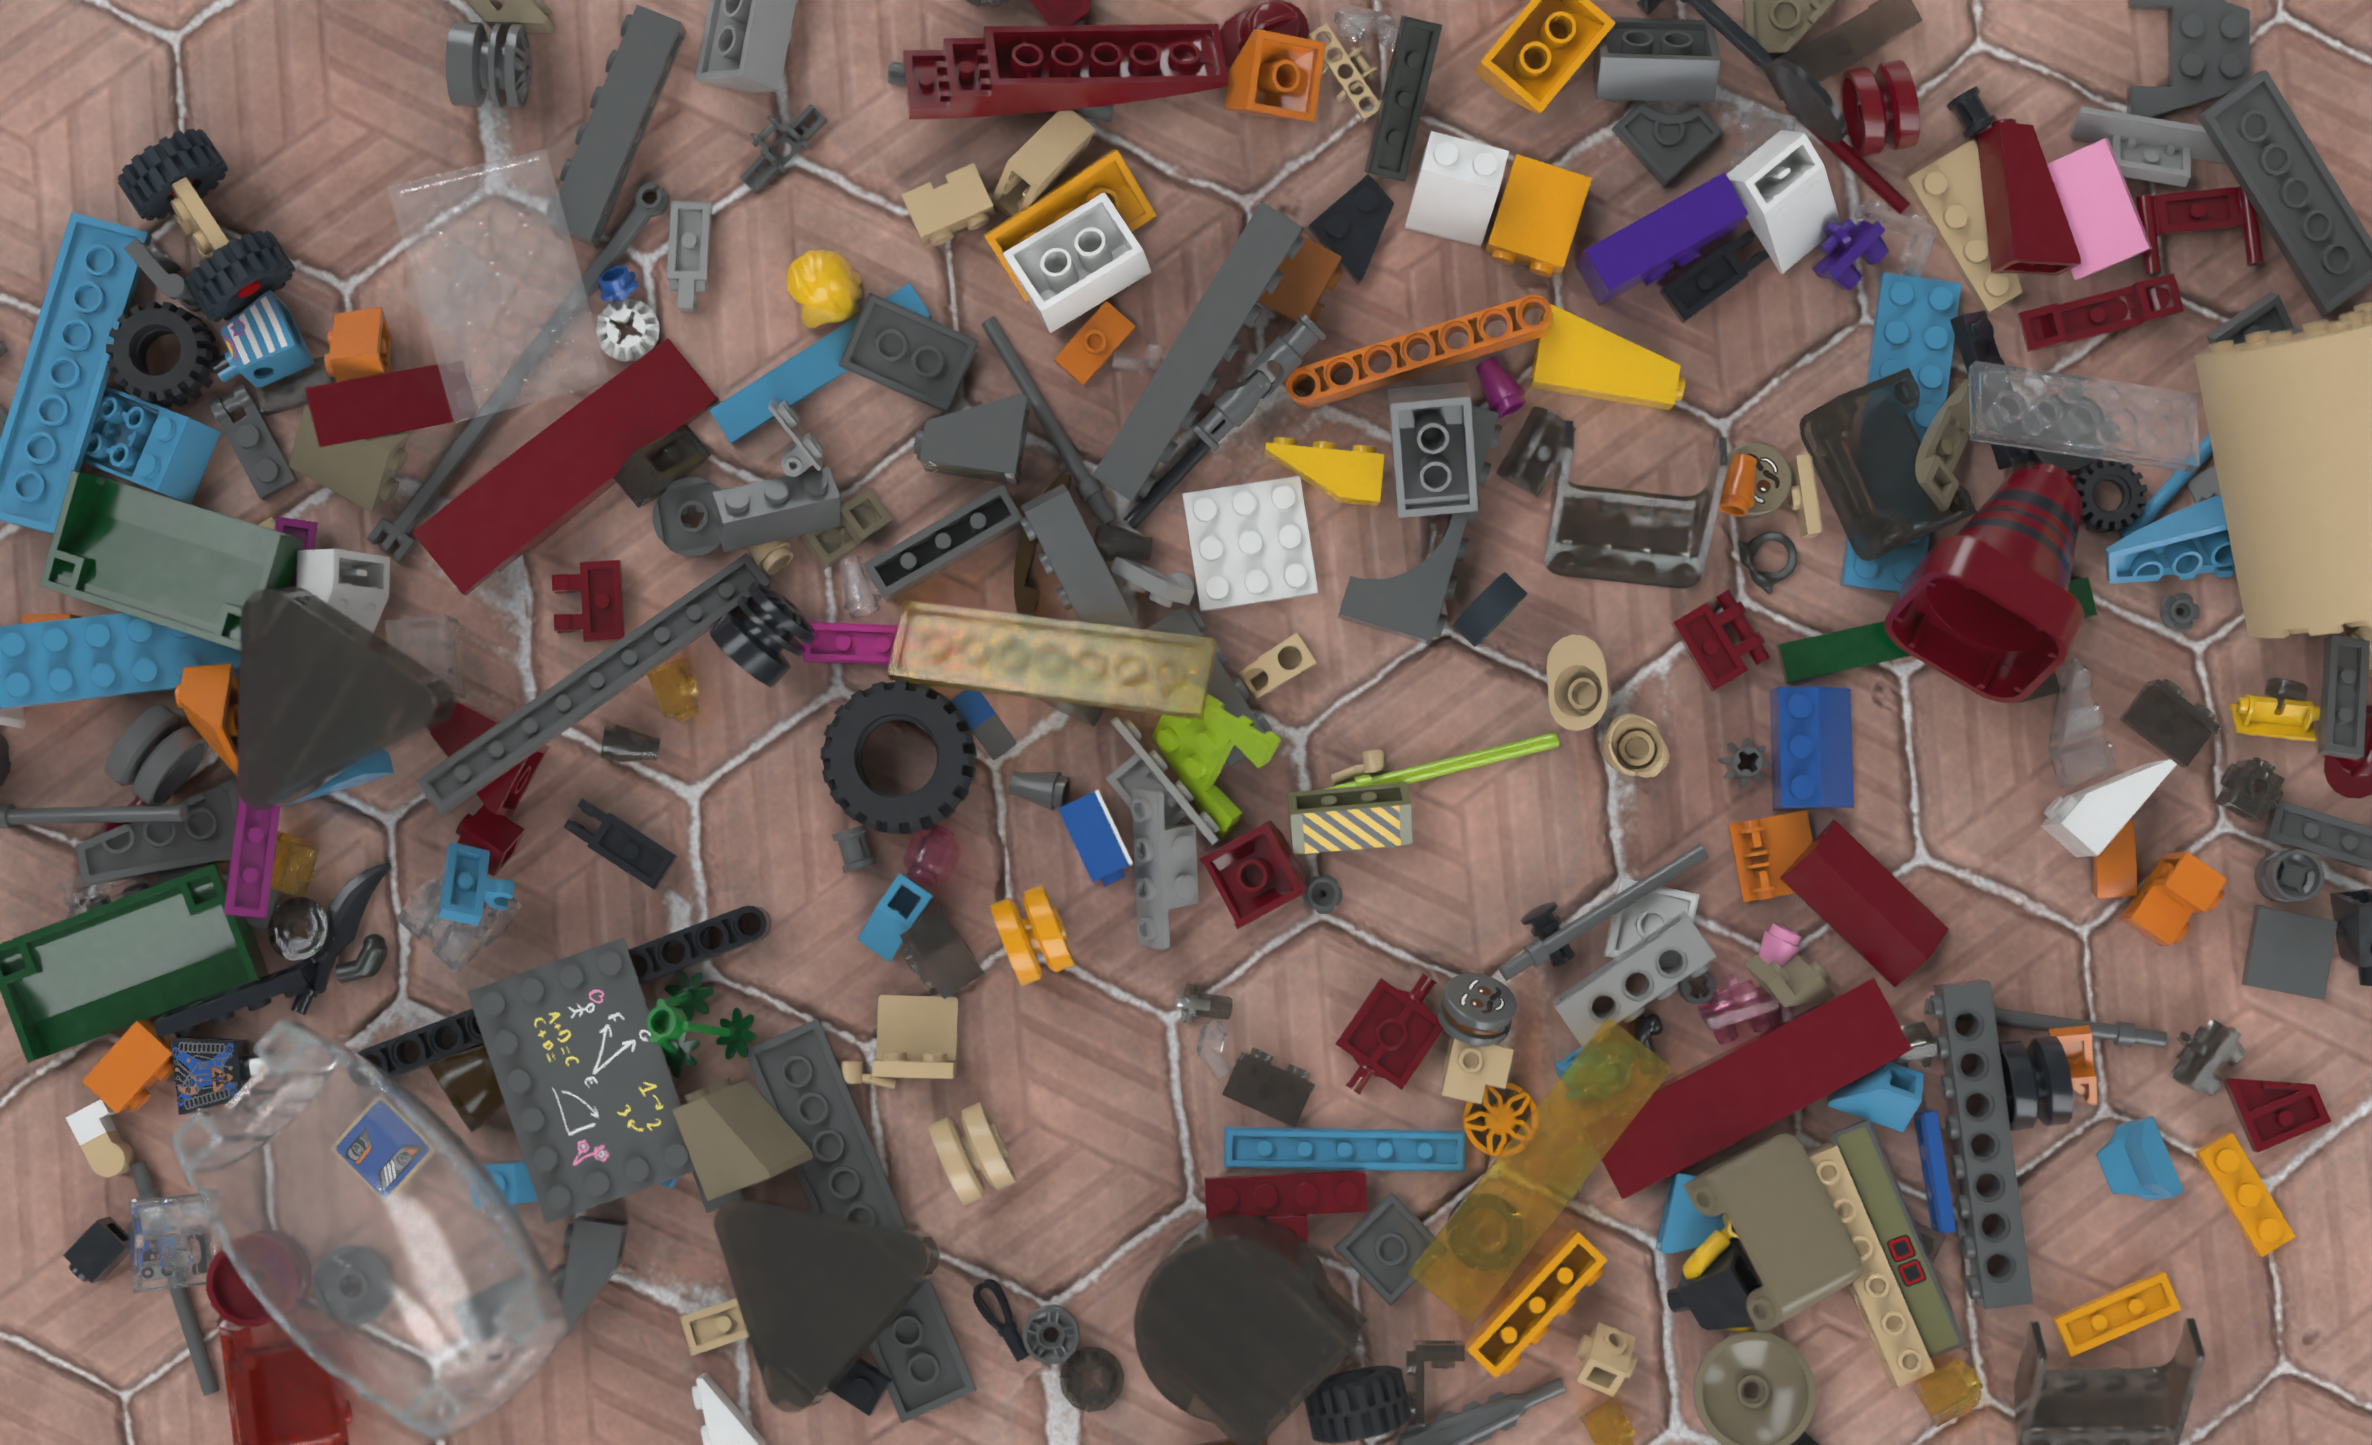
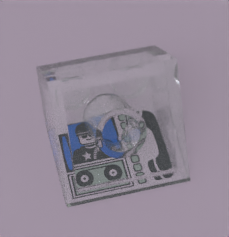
(170, 1242)

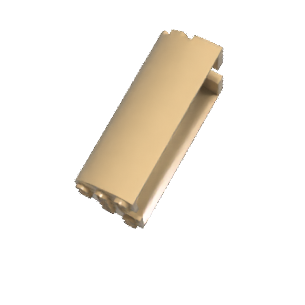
(2296, 471)

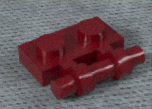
(1711, 647)

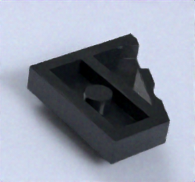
(1354, 225)

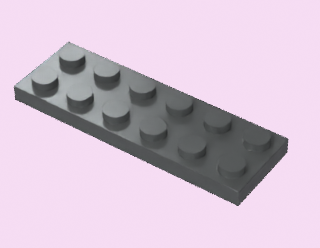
(2291, 191)

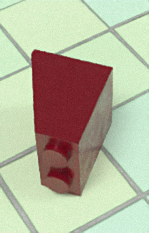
(506, 791)

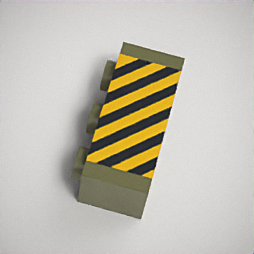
(1350, 818)

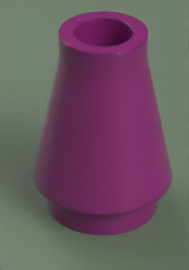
(1501, 389)

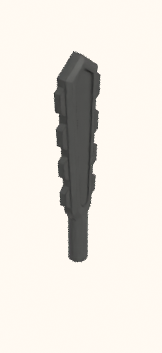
(1479, 1420)

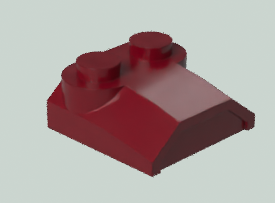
(1256, 873)

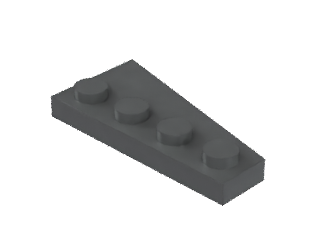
(164, 846)

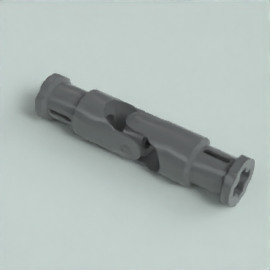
(1242, 398)

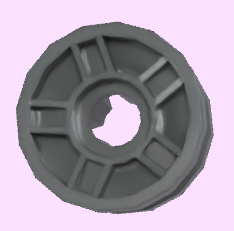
(1040, 1347)

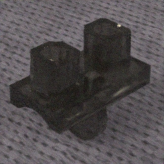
(2203, 1055)

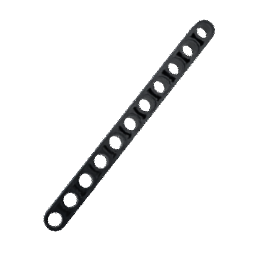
(654, 952)

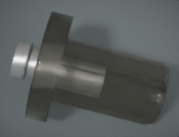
(1202, 1005)

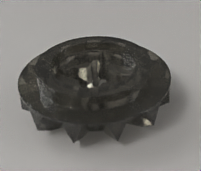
(282, 930)
(1088, 1360)

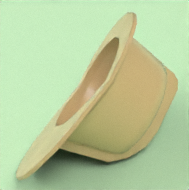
(1577, 682)

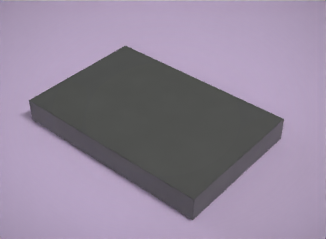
(908, 353)

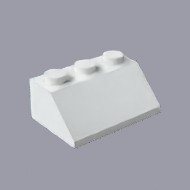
(1077, 262)

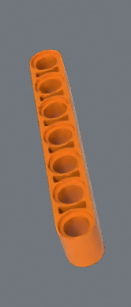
(1439, 356)

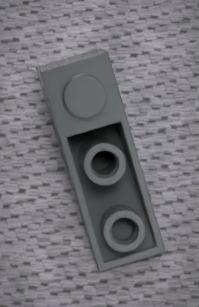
(593, 1257)

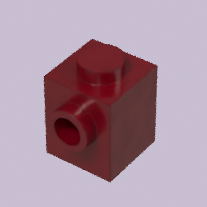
(490, 833)

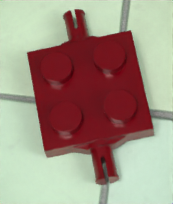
(1390, 1033)

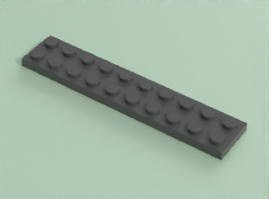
(847, 1179)

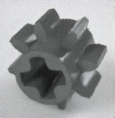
(1755, 764)

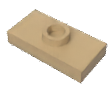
(1804, 496)

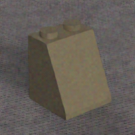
(736, 1137)

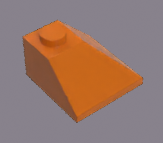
(1276, 77)
(212, 707)

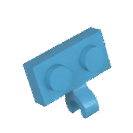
(467, 885)

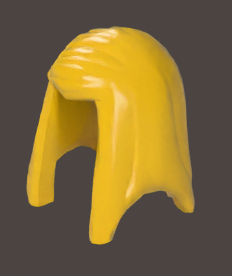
(824, 287)

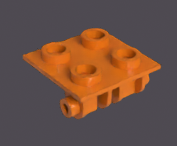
(1766, 850)

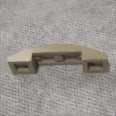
(1943, 447)

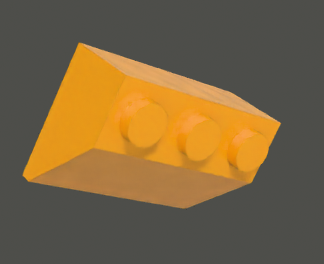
(1543, 50)

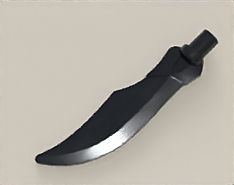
(345, 917)

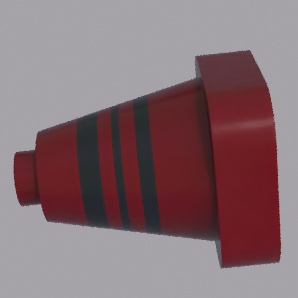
(1996, 594)

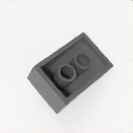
(1433, 449)

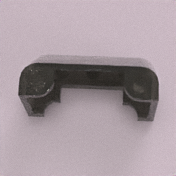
(1867, 466)

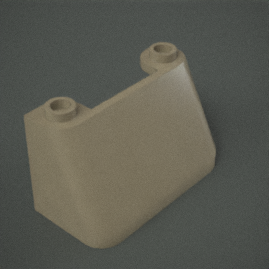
(1782, 1224)

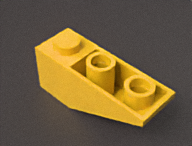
(1340, 474)

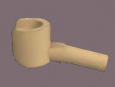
(1372, 763)
(853, 1073)

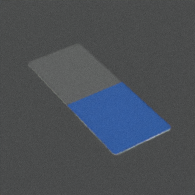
(984, 723)

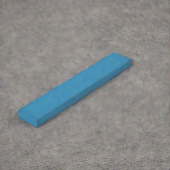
(797, 376)
(1344, 1149)

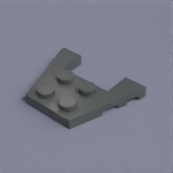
(2204, 55)

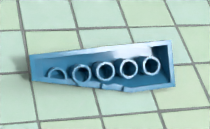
(2177, 544)

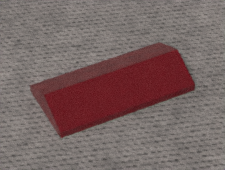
(1865, 904)

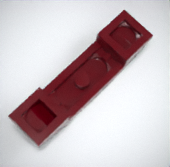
(2101, 313)

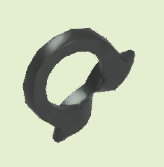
(1767, 579)

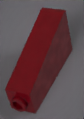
(2022, 204)

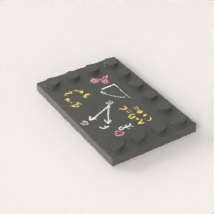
(583, 1079)

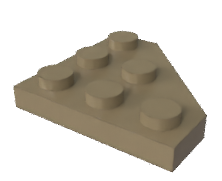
(1781, 23)

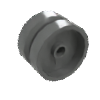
(156, 755)

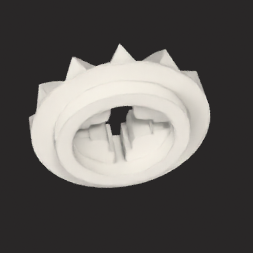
(633, 346)

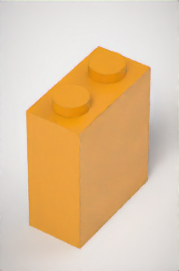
(1537, 216)

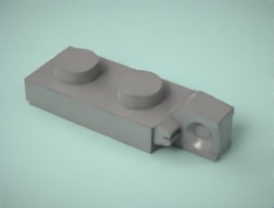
(689, 251)

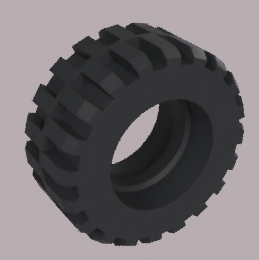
(845, 744)

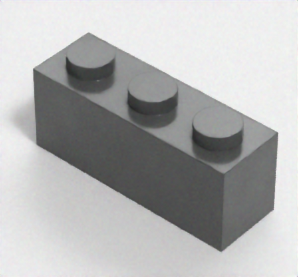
(776, 509)

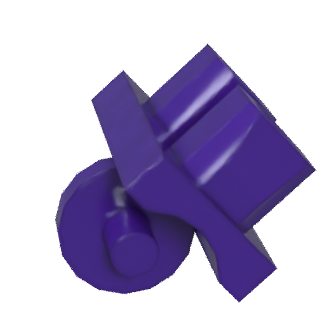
(1844, 246)

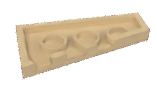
(1954, 203)

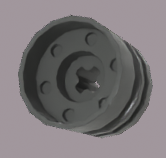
(482, 65)

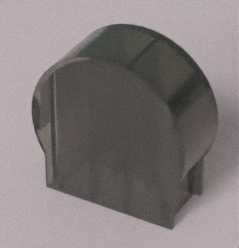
(1241, 1324)

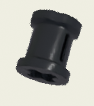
(1971, 112)

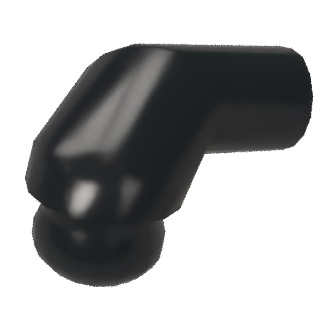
(1647, 1027)

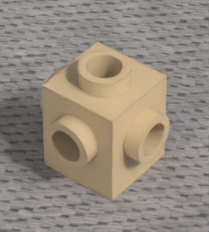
(1607, 1350)

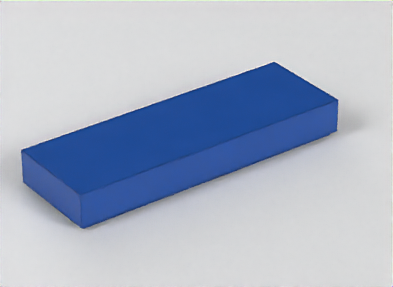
(1934, 1171)

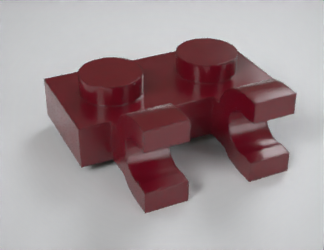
(601, 601)

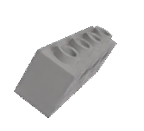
(1643, 957)

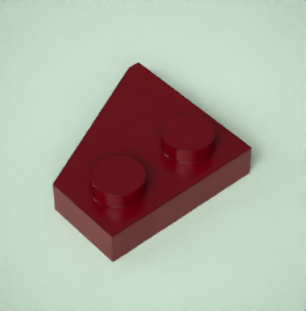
(2275, 1110)

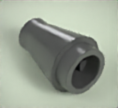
(1042, 788)

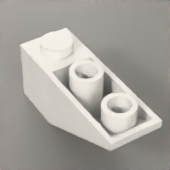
(723, 1419)

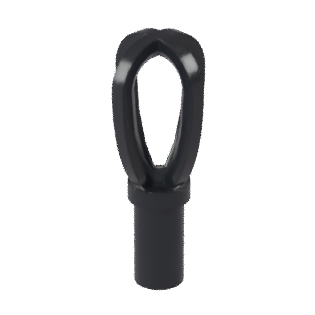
(1006, 1330)

